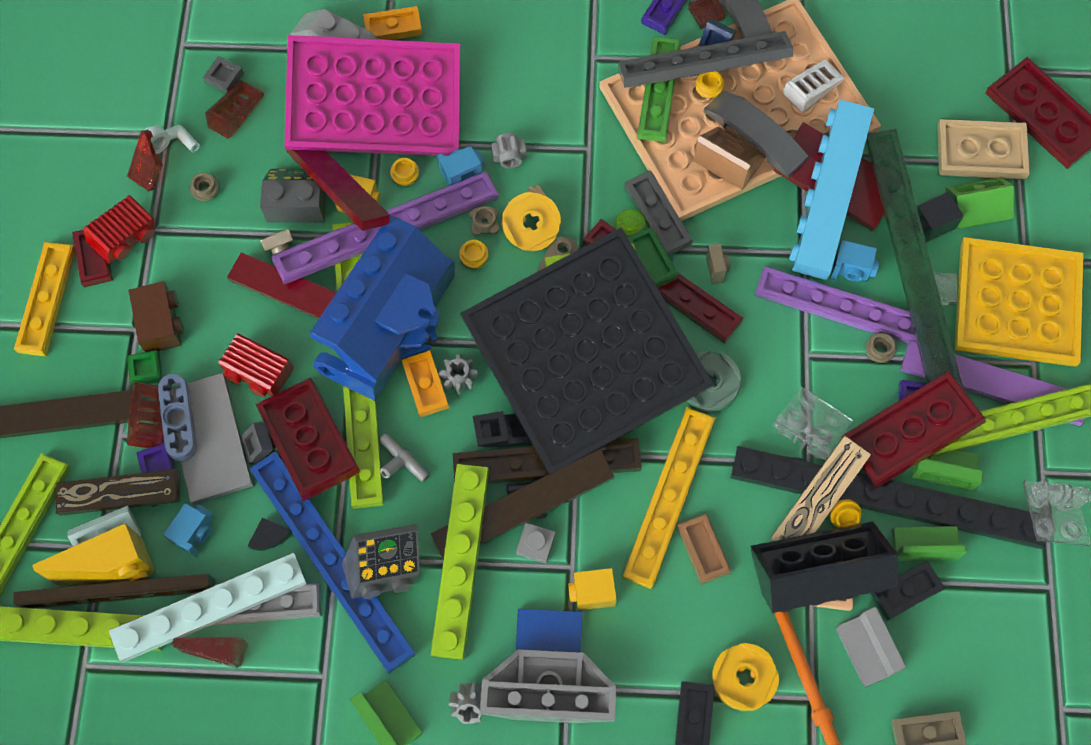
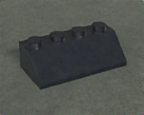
(825, 566)

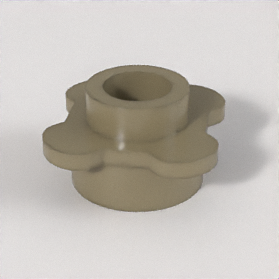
(480, 214)

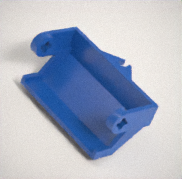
(383, 309)

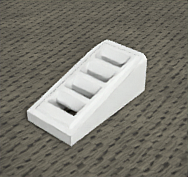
(799, 97)

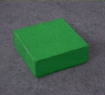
(144, 367)

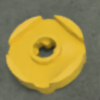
(535, 205)
(762, 671)

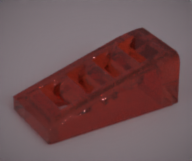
(226, 123)
(140, 433)
(220, 650)

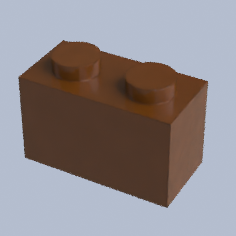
(156, 317)

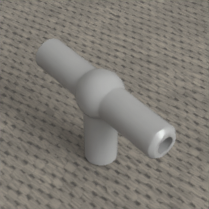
(402, 458)

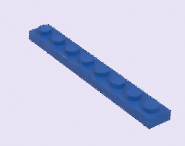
(328, 557)

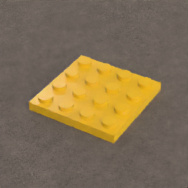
(1019, 302)

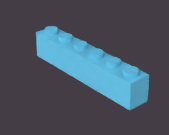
(832, 189)

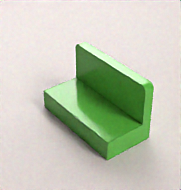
(984, 201)
(950, 469)
(927, 543)
(386, 716)

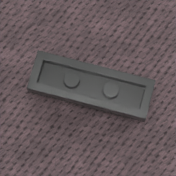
(658, 212)

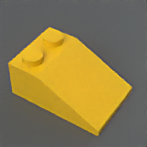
(107, 558)

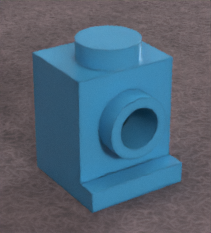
(460, 164)
(855, 262)
(190, 528)

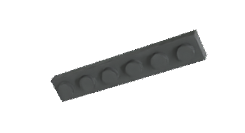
(705, 59)

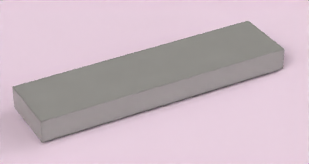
(296, 604)

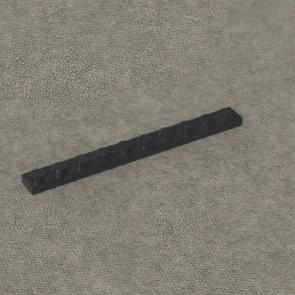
(893, 498)

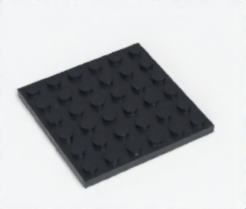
(586, 350)

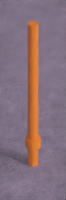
(821, 715)

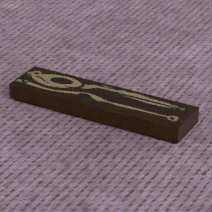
(118, 492)

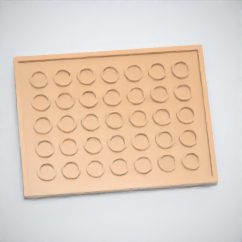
(672, 163)

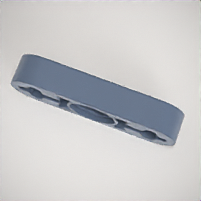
(167, 407)

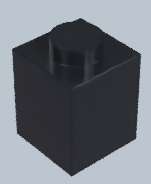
(939, 216)

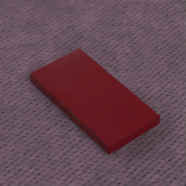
(1047, 109)
(865, 200)
(915, 428)
(307, 439)

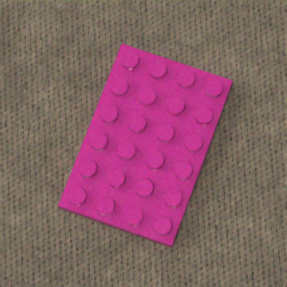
(372, 96)

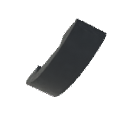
(499, 430)

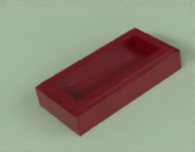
(91, 265)

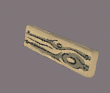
(823, 491)

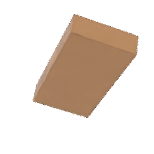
(703, 549)

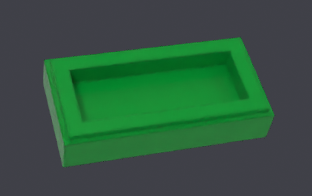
(653, 257)

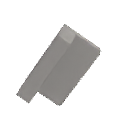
(870, 647)

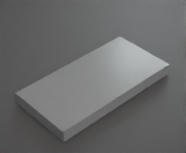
(220, 458)

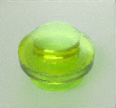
(630, 221)

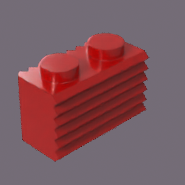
(120, 229)
(255, 366)

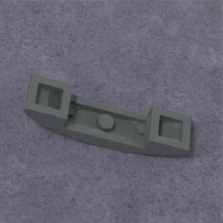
(747, 17)
(759, 130)

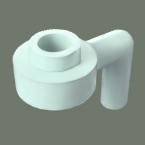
(162, 138)

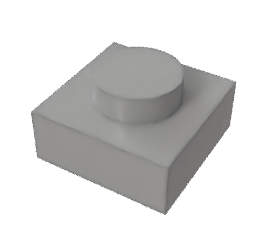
(535, 543)

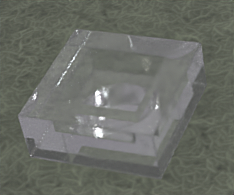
(947, 287)

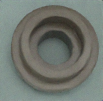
(200, 181)
(886, 342)

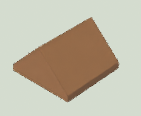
(728, 156)

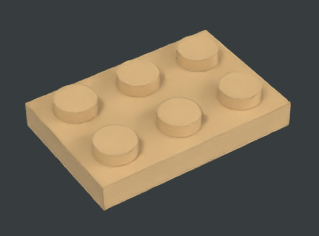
(983, 149)

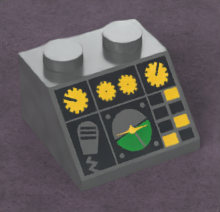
(292, 197)
(382, 561)

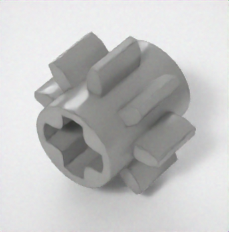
(509, 150)
(458, 366)
(466, 703)

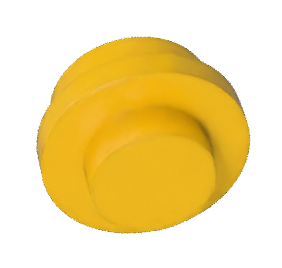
(709, 84)
(404, 171)
(473, 254)
(845, 513)

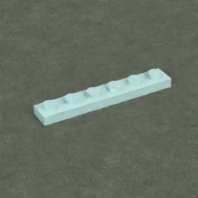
(207, 607)

